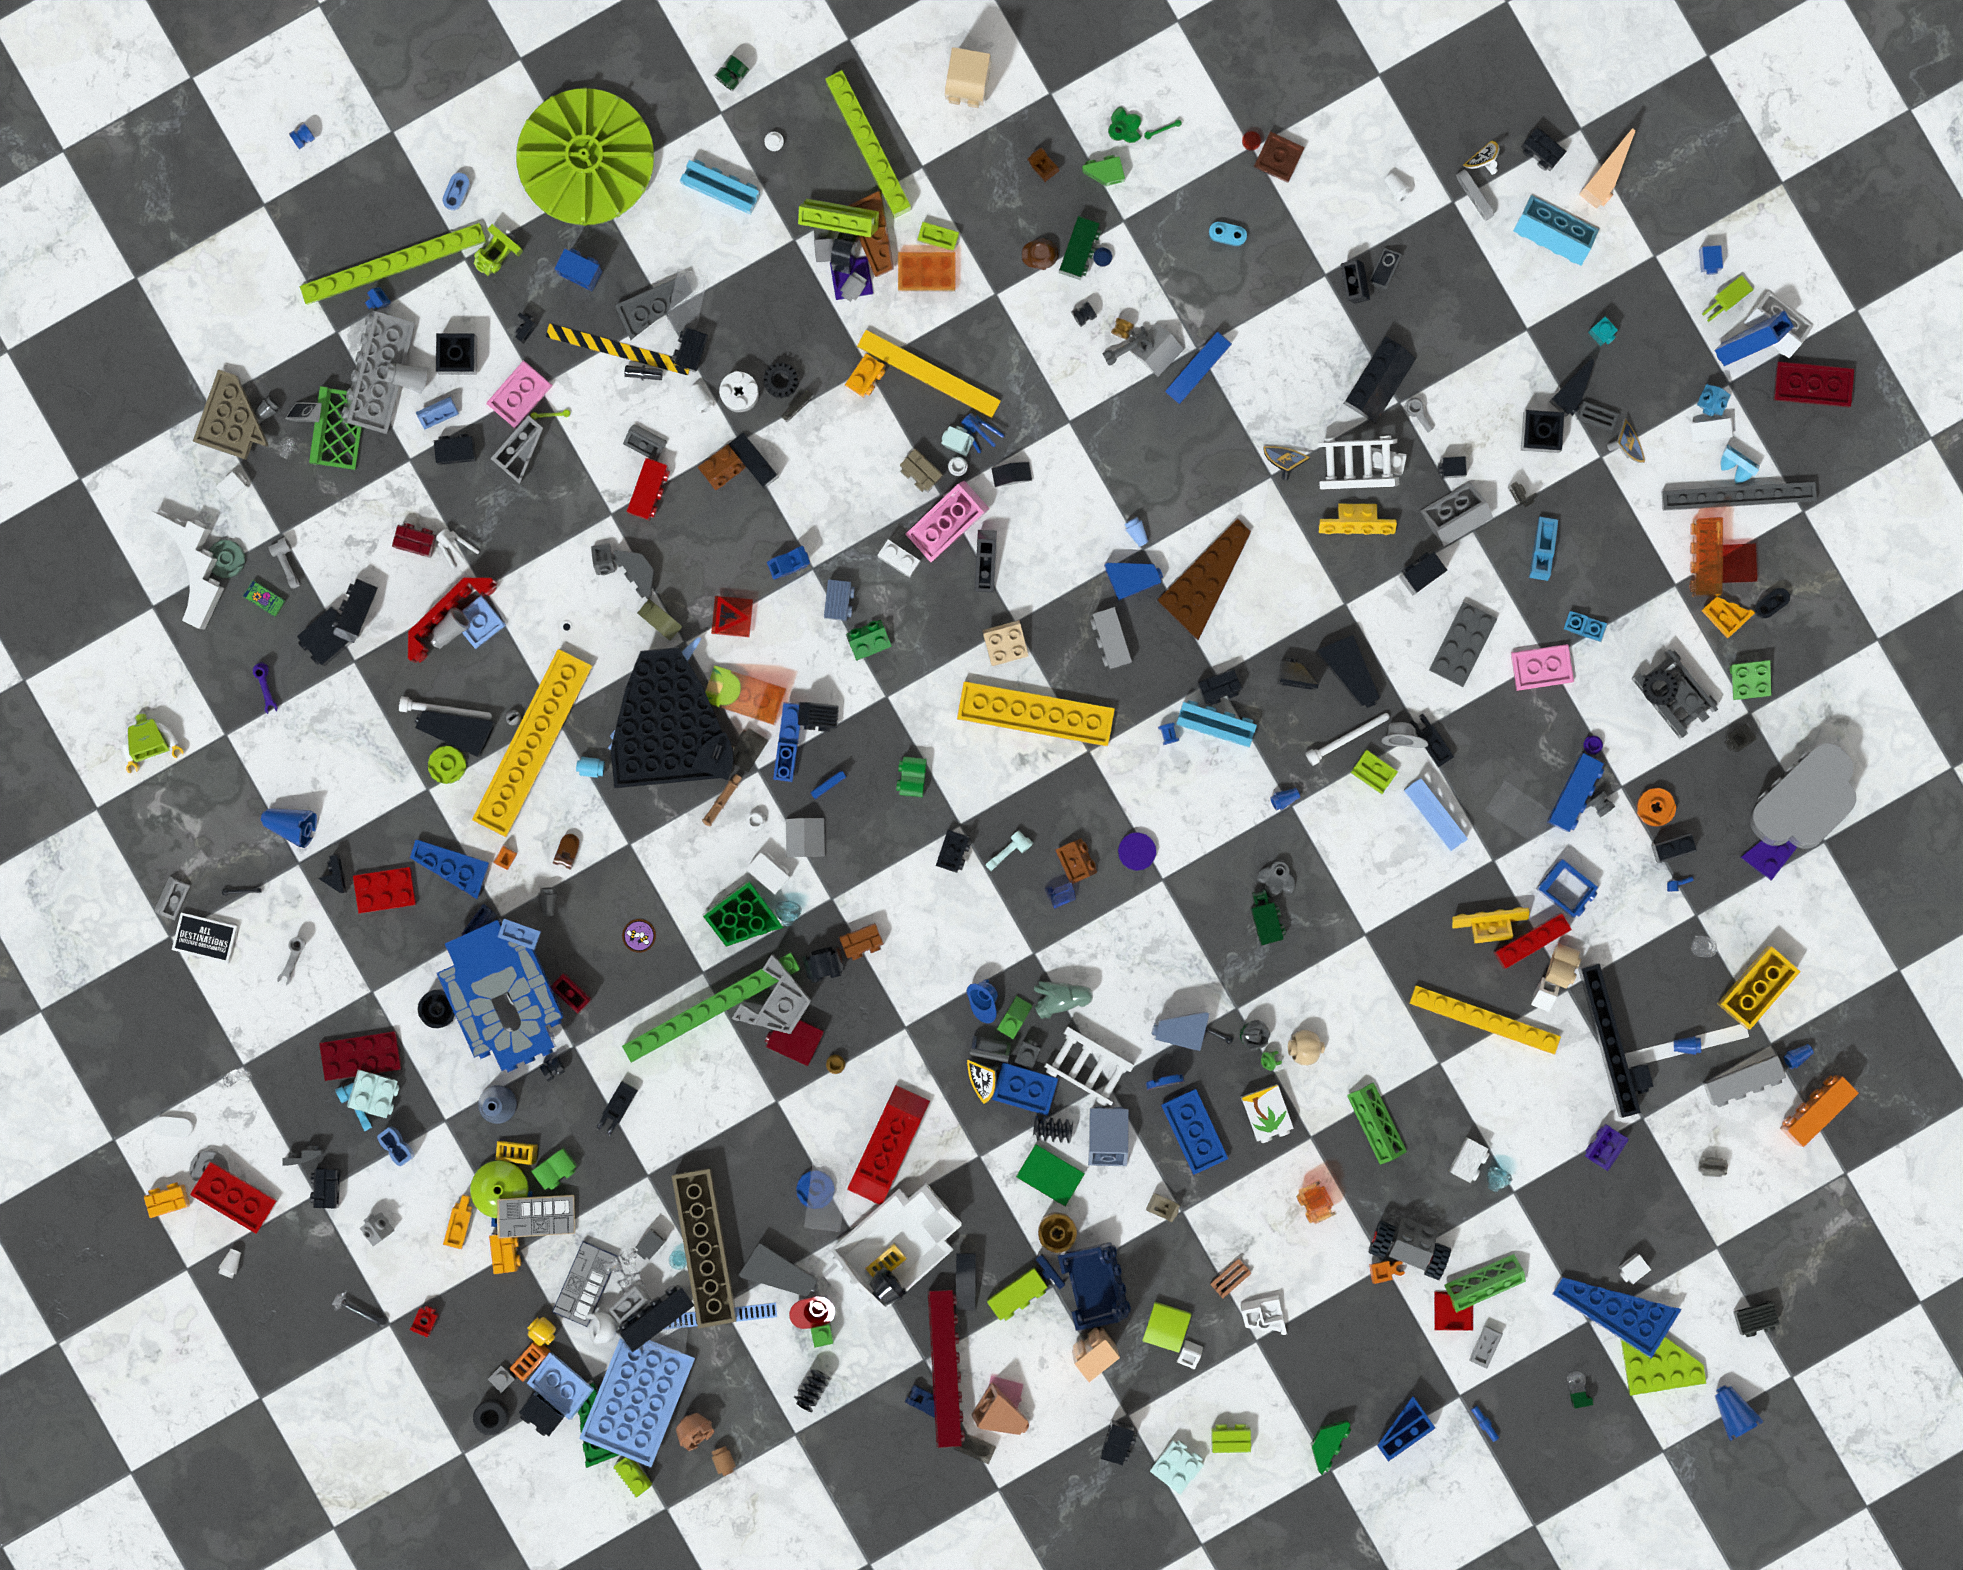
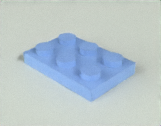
(560, 1386)

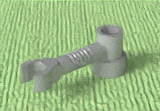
(280, 549)
(292, 958)

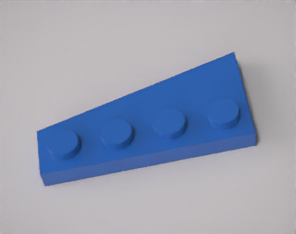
(459, 869)

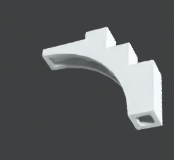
(203, 592)

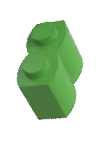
(554, 1169)

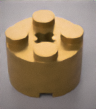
(1052, 1242)

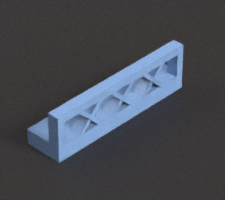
(1435, 814)

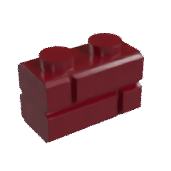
(413, 540)
(571, 993)

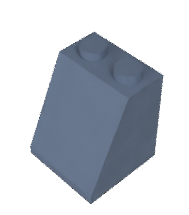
(1182, 1030)
(1108, 1136)

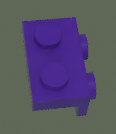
(1606, 1147)

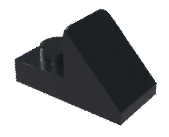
(336, 880)

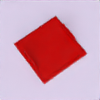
(1447, 1318)

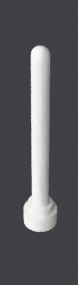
(407, 705)
(1316, 755)

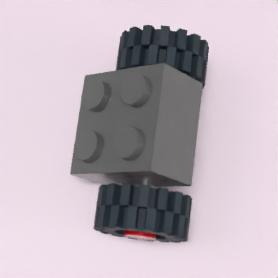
(1412, 1245)

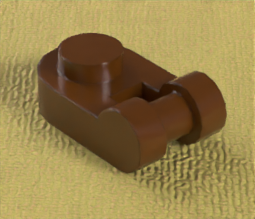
(570, 844)

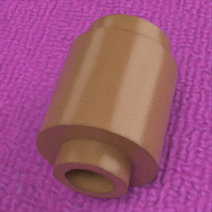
(723, 1461)

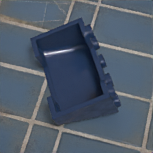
(1096, 1285)

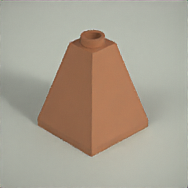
(998, 1413)

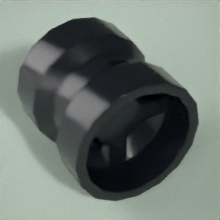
(1084, 314)
(553, 1068)

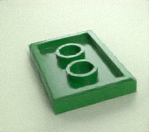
(1050, 1175)

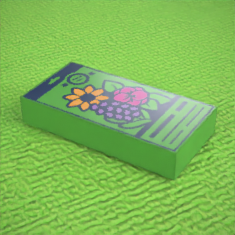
(264, 598)

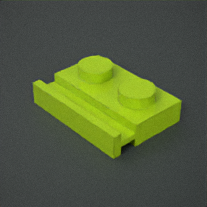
(1374, 772)

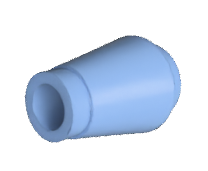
(1136, 531)

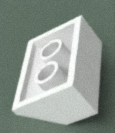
(1770, 306)

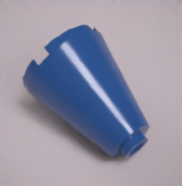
(291, 824)
(1735, 1412)

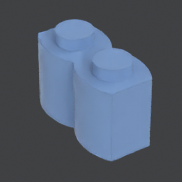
(393, 1142)

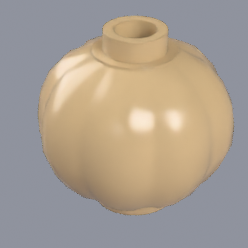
(1305, 1047)

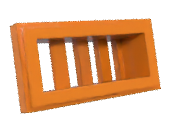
(538, 1352)

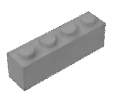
(1744, 1080)

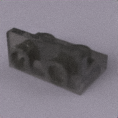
(748, 749)

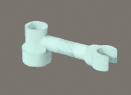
(1019, 841)

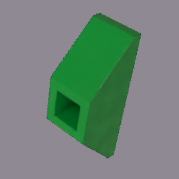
(1327, 1443)

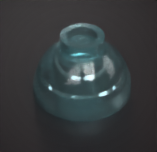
(788, 912)
(1498, 1178)

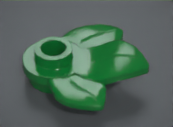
(1126, 124)

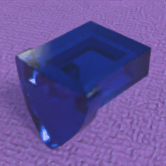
(1060, 895)

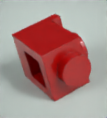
(424, 1329)

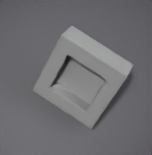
(501, 1378)

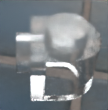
(1703, 946)

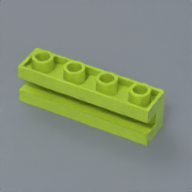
(838, 217)

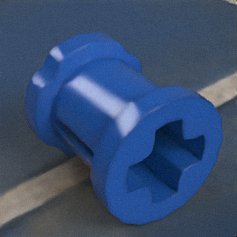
(1168, 733)

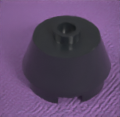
(887, 1287)

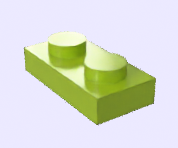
(938, 236)

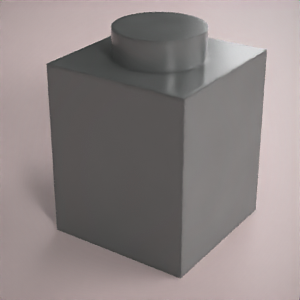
(650, 1244)

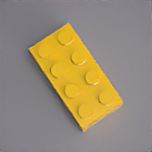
(1758, 987)

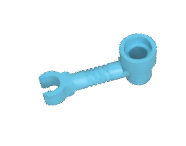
(344, 1094)

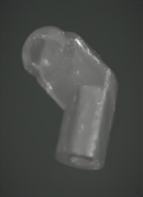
(234, 1076)

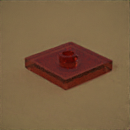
(1739, 563)

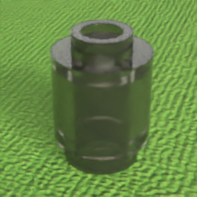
(1713, 1167)

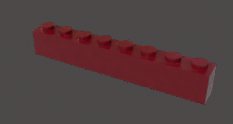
(944, 1368)

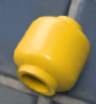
(541, 1331)

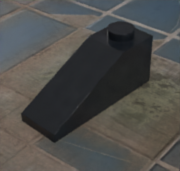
(1572, 393)
(753, 460)
(985, 560)

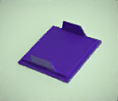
(860, 267)

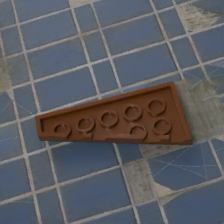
(1199, 588)

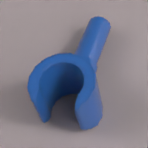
(1673, 885)

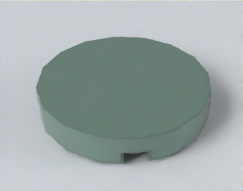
(232, 562)

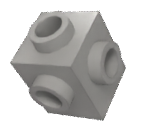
(376, 1228)

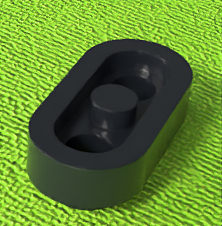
(1771, 603)

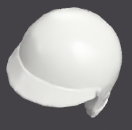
(602, 1328)

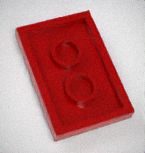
(384, 890)

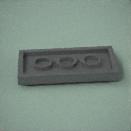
(1462, 644)

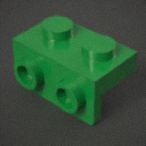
(868, 639)

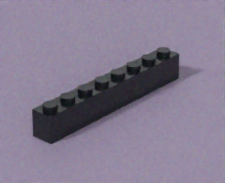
(1609, 1040)

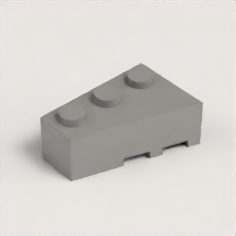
(518, 449)

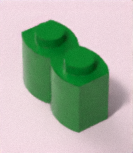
(912, 777)

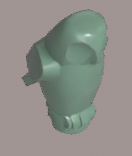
(1061, 997)

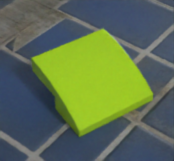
(1166, 1327)

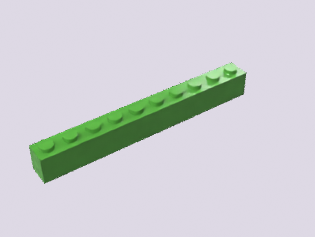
(705, 1010)

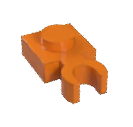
(1383, 1271)

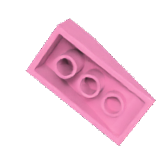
(947, 521)

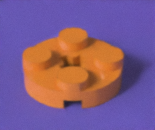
(1666, 804)

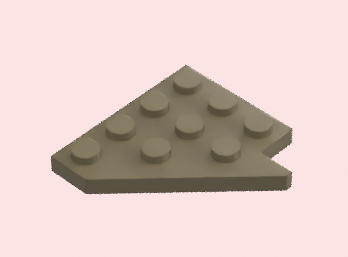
(228, 419)

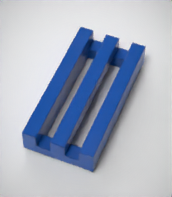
(828, 784)

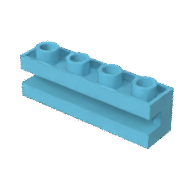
(719, 186)
(1215, 724)

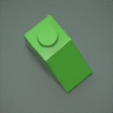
(1014, 1017)

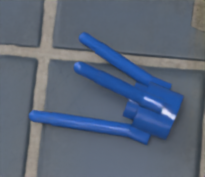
(972, 424)

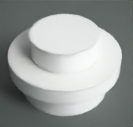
(774, 141)
(957, 466)
(755, 821)

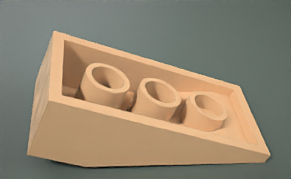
(1599, 188)

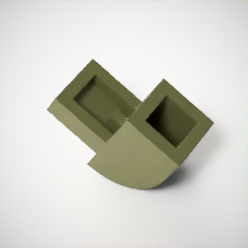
(659, 619)

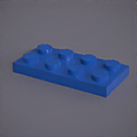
(1194, 1131)

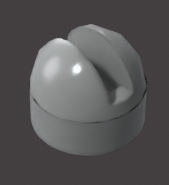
(516, 720)

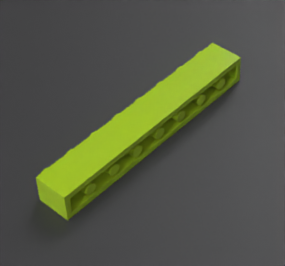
(868, 144)

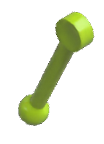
(566, 413)

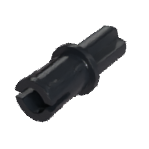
(643, 373)

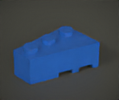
(1406, 1430)

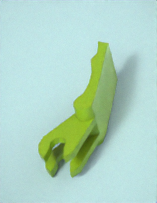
(1730, 296)

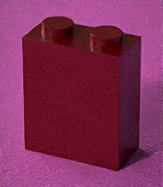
(798, 1045)

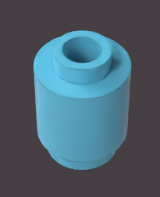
(590, 767)

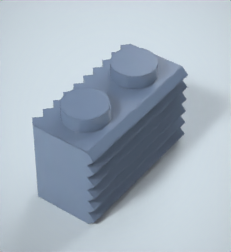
(838, 600)

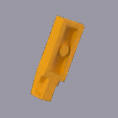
(458, 1223)

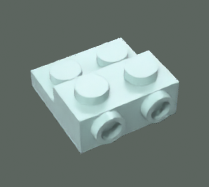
(373, 1094)
(1177, 1466)

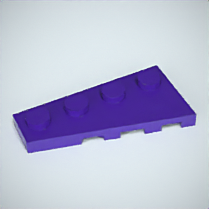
(1769, 858)

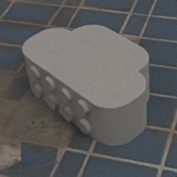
(1808, 800)

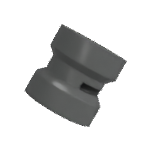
(1601, 804)

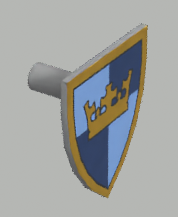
(1628, 443)

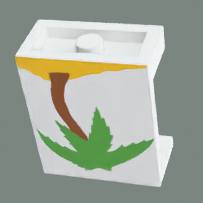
(1267, 1113)

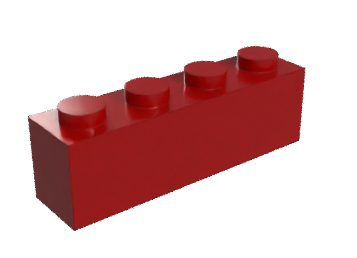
(1532, 940)

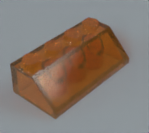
(1707, 557)

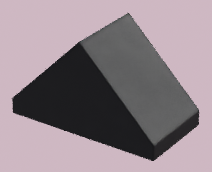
(1011, 474)

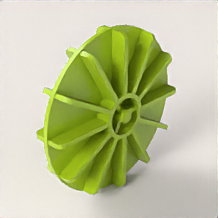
(585, 156)

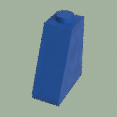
(1132, 578)

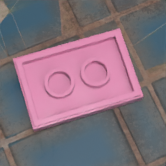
(519, 394)
(1542, 667)

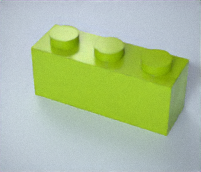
(1017, 1294)

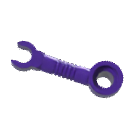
(264, 686)

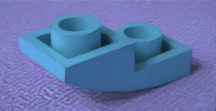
(1585, 626)

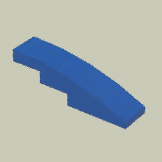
(1198, 367)

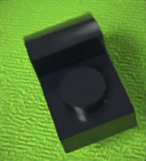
(843, 252)

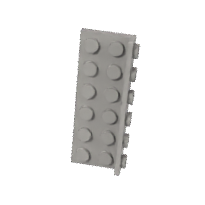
(371, 397)

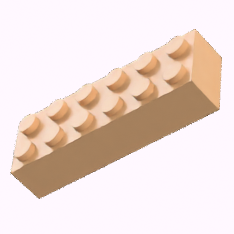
(1095, 1353)

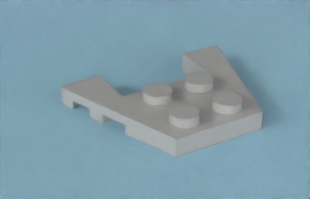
(782, 1007)

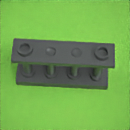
(1667, 712)

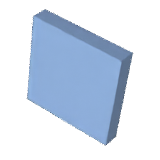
(483, 622)

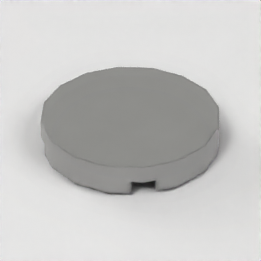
(202, 1160)

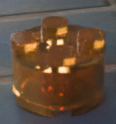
(1316, 1202)

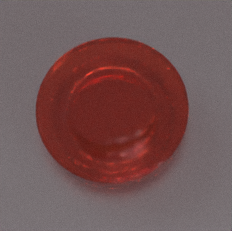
(1251, 140)

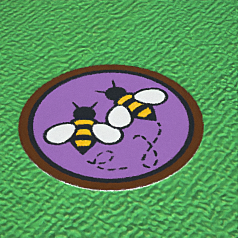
(639, 935)

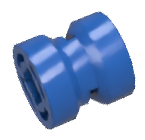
(302, 136)

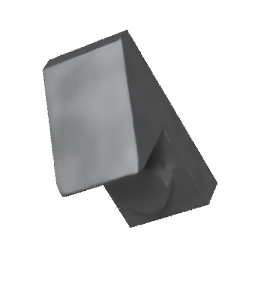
(823, 244)

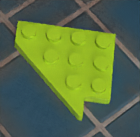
(1666, 1370)

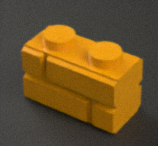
(167, 1200)
(504, 1254)

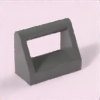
(990, 1048)

